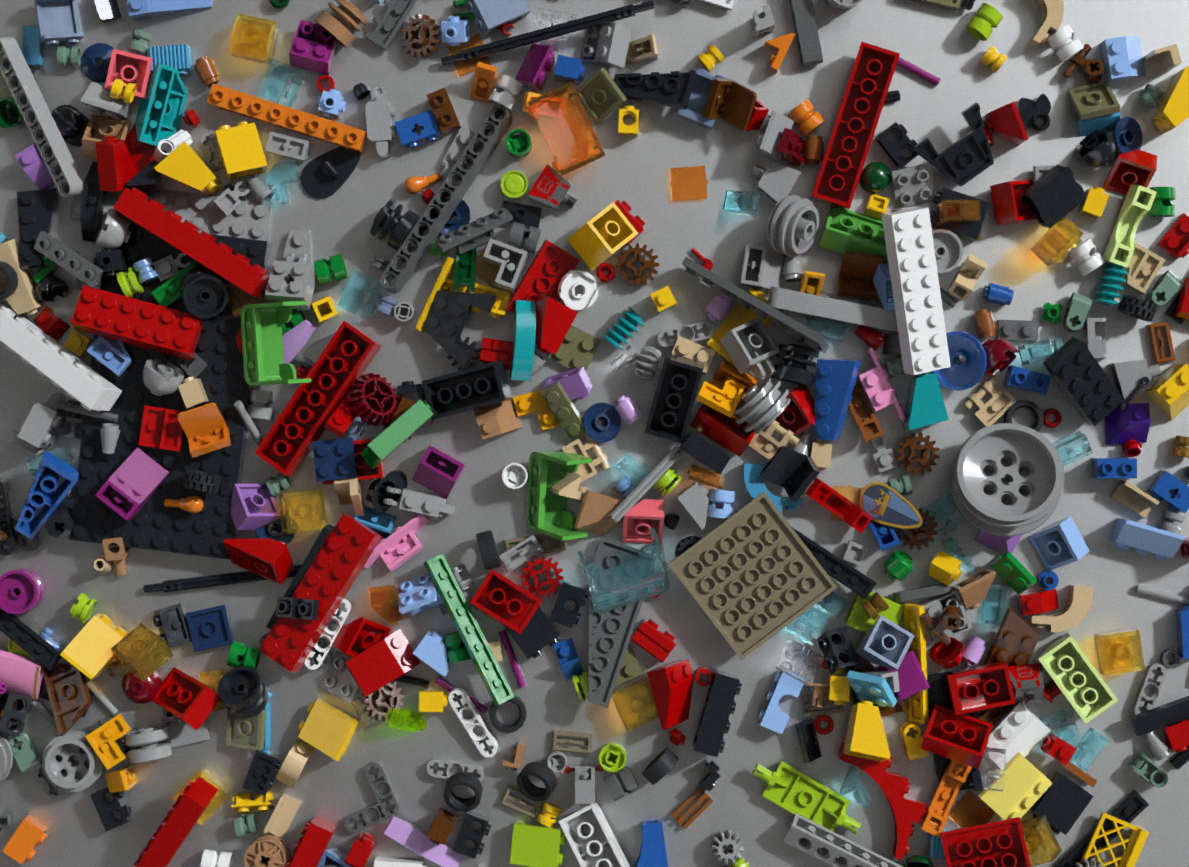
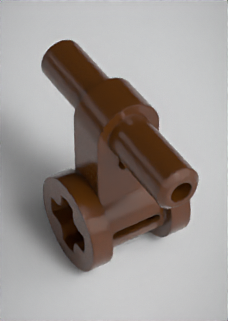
(1088, 67)
(946, 622)

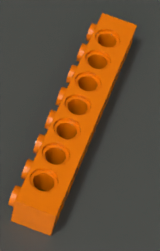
(287, 118)

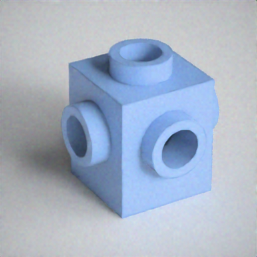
(455, 30)
(334, 110)

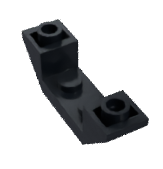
(92, 205)

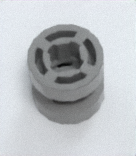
(404, 312)
(1172, 522)
(557, 764)

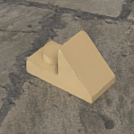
(570, 487)

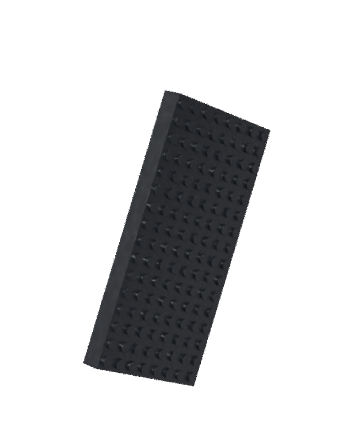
(224, 383)

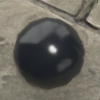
(51, 287)

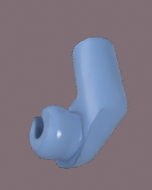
(46, 634)

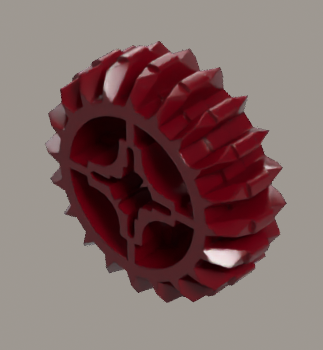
(377, 402)

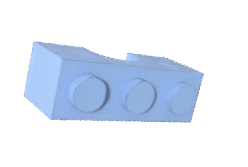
(771, 716)

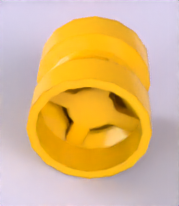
(711, 57)
(993, 59)
(123, 91)
(549, 814)

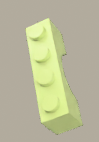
(1121, 243)

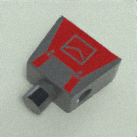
(552, 190)
(1027, 683)

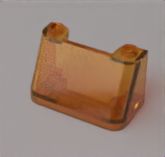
(565, 128)

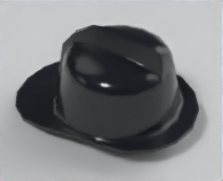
(70, 124)
(377, 489)

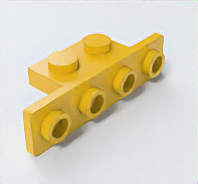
(443, 283)

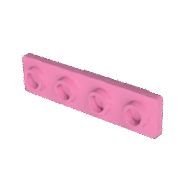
(878, 388)
(400, 545)

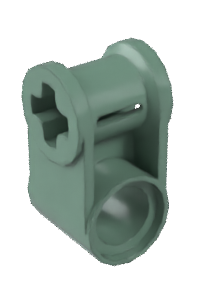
(1165, 287)
(1078, 309)
(26, 754)
(1147, 768)

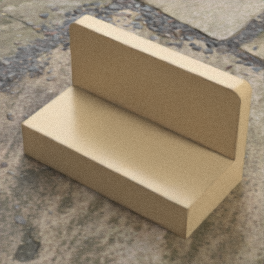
(1168, 56)
(349, 492)
(1133, 498)
(282, 816)

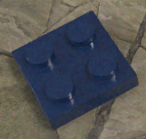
(334, 459)
(210, 628)

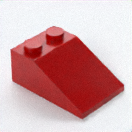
(261, 556)
(505, 602)
(382, 663)
(981, 688)
(672, 691)
(186, 698)

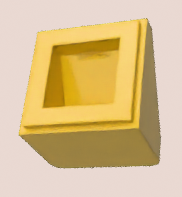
(876, 206)

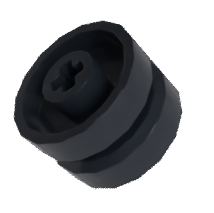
(214, 296)
(243, 692)

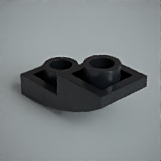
(297, 608)

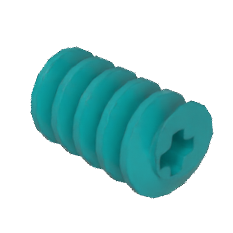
(1111, 284)
(623, 329)

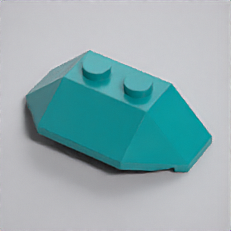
(162, 107)

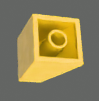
(1175, 102)
(240, 150)
(189, 169)
(602, 236)
(1171, 390)
(92, 646)
(328, 729)
(866, 733)

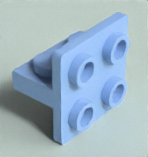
(418, 595)

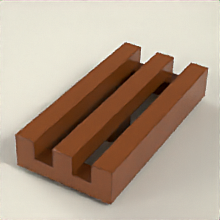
(1160, 341)
(1079, 773)
(697, 813)

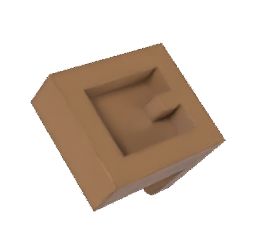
(517, 753)

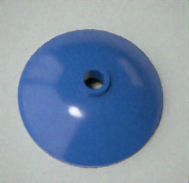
(967, 373)

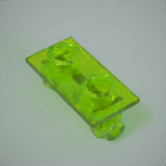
(406, 720)

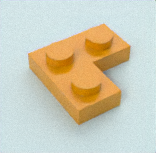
(724, 399)
(535, 402)
(104, 740)

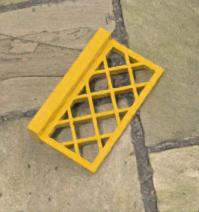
(1131, 850)

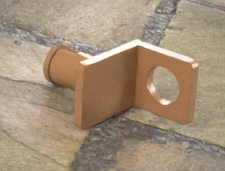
(116, 554)
(818, 691)

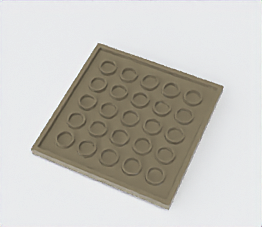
(752, 575)

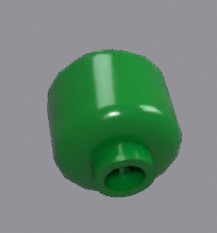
(898, 565)

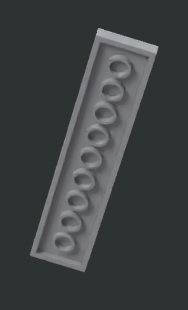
(247, 221)

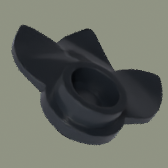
(1032, 110)

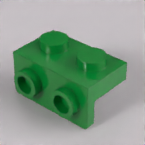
(1013, 573)

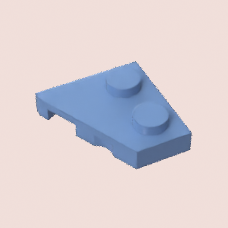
(110, 354)

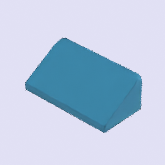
(32, 47)
(1087, 126)
(377, 521)

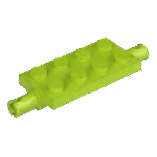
(806, 797)

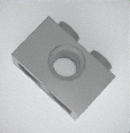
(584, 785)

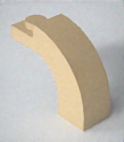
(1052, 19)
(1074, 612)

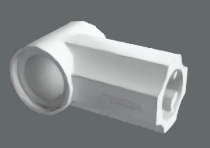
(171, 144)

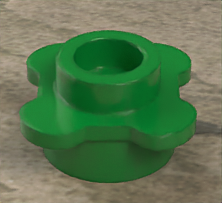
(1047, 312)

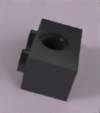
(568, 592)

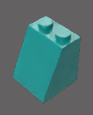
(924, 402)

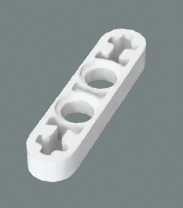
(330, 636)
(469, 724)

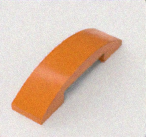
(944, 797)

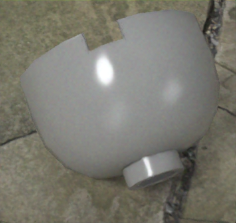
(113, 231)
(162, 378)

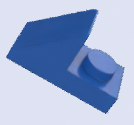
(884, 535)
(568, 658)

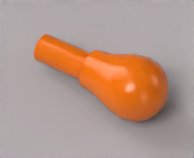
(415, 184)
(191, 504)

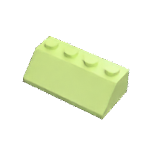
(1077, 678)

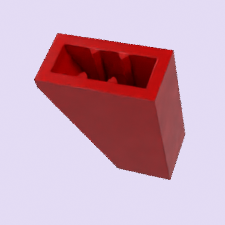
(114, 164)
(551, 323)

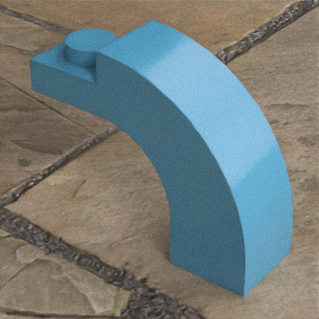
(755, 485)

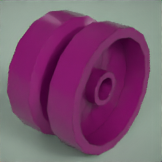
(31, 590)

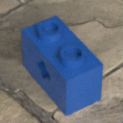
(568, 70)
(425, 121)
(1027, 380)
(1113, 467)
(1160, 491)

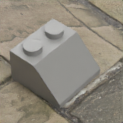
(695, 502)

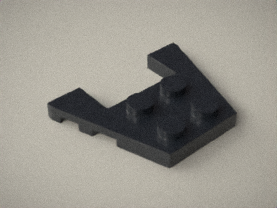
(964, 157)
(448, 317)

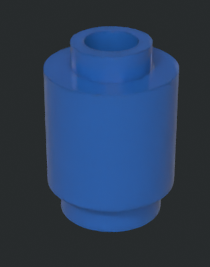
(997, 294)

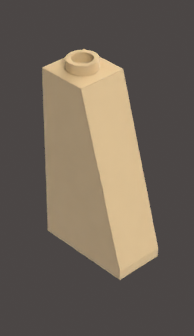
(24, 298)

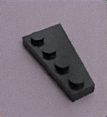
(662, 89)
(34, 216)

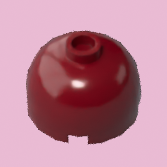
(999, 355)
(139, 691)

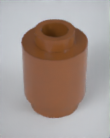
(206, 71)
(813, 149)
(984, 323)

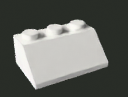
(1018, 733)

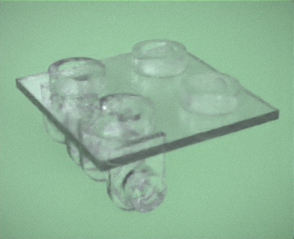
(547, 18)
(799, 663)

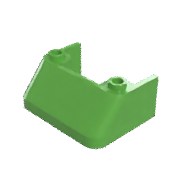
(264, 343)
(545, 509)

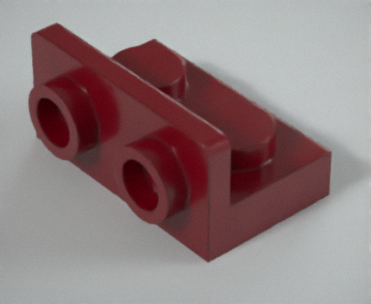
(790, 147)

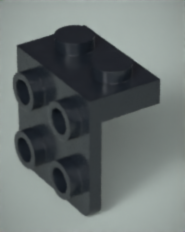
(791, 471)

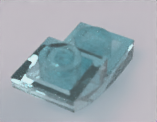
(954, 550)

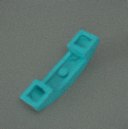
(523, 340)

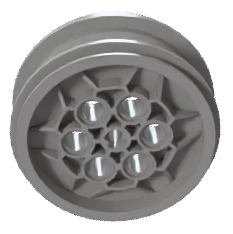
(1026, 452)

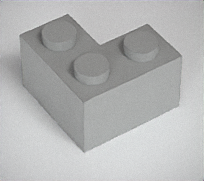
(509, 260)

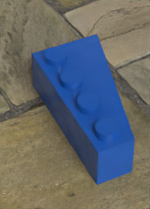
(833, 394)
(49, 487)

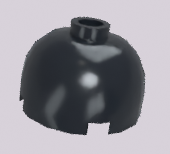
(1097, 149)

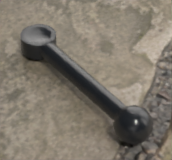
(1144, 381)

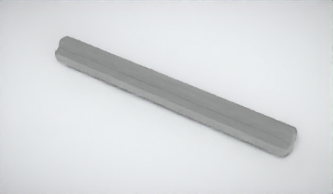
(646, 484)

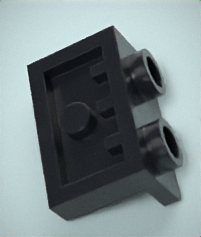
(172, 625)
(261, 771)

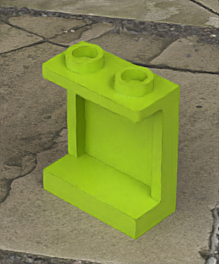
(860, 619)
(537, 845)

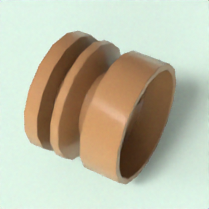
(342, 20)
(267, 846)

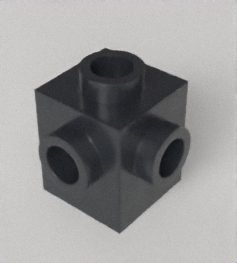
(116, 264)

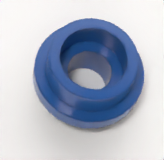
(1042, 577)

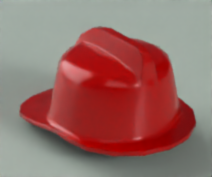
(947, 655)

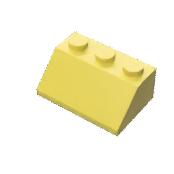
(1022, 788)

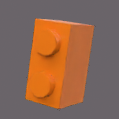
(25, 840)

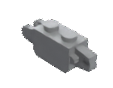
(379, 121)
(419, 502)

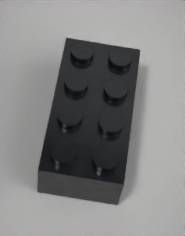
(1083, 381)
(467, 390)
(674, 397)
(716, 712)

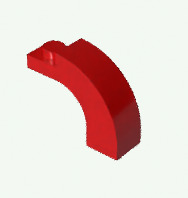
(838, 505)

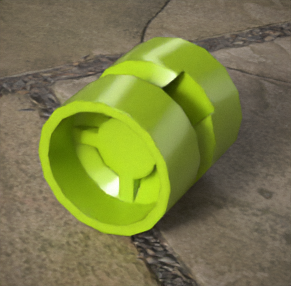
(982, 24)

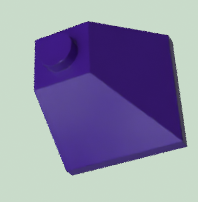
(1128, 424)

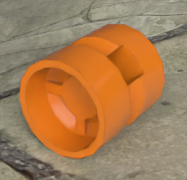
(806, 117)

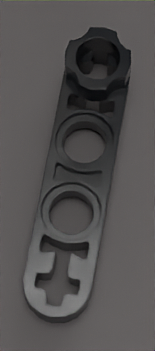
(6, 516)

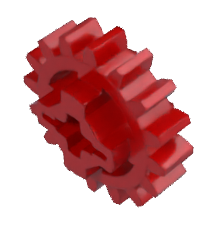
(550, 581)

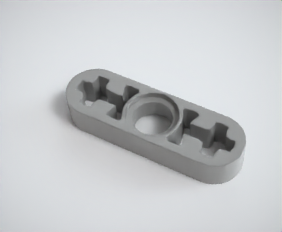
(698, 326)
(1159, 678)
(441, 763)

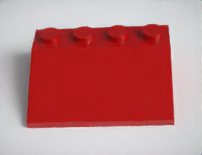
(987, 845)

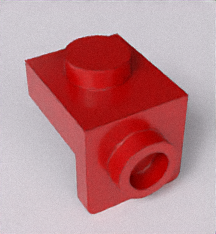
(51, 323)
(1058, 748)

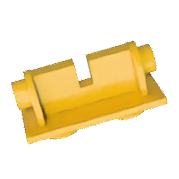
(245, 804)

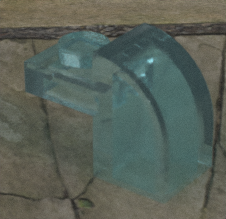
(281, 174)
(1039, 350)

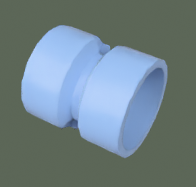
(720, 496)

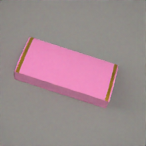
(21, 674)

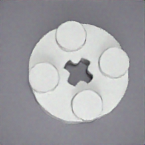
(574, 279)

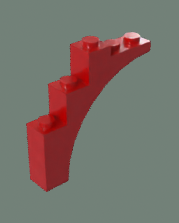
(894, 785)

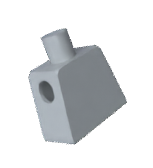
(775, 180)
(1129, 373)

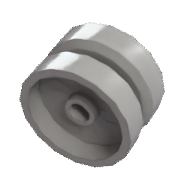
(951, 250)
(147, 743)

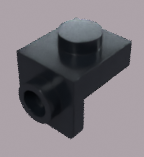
(409, 387)
(709, 780)

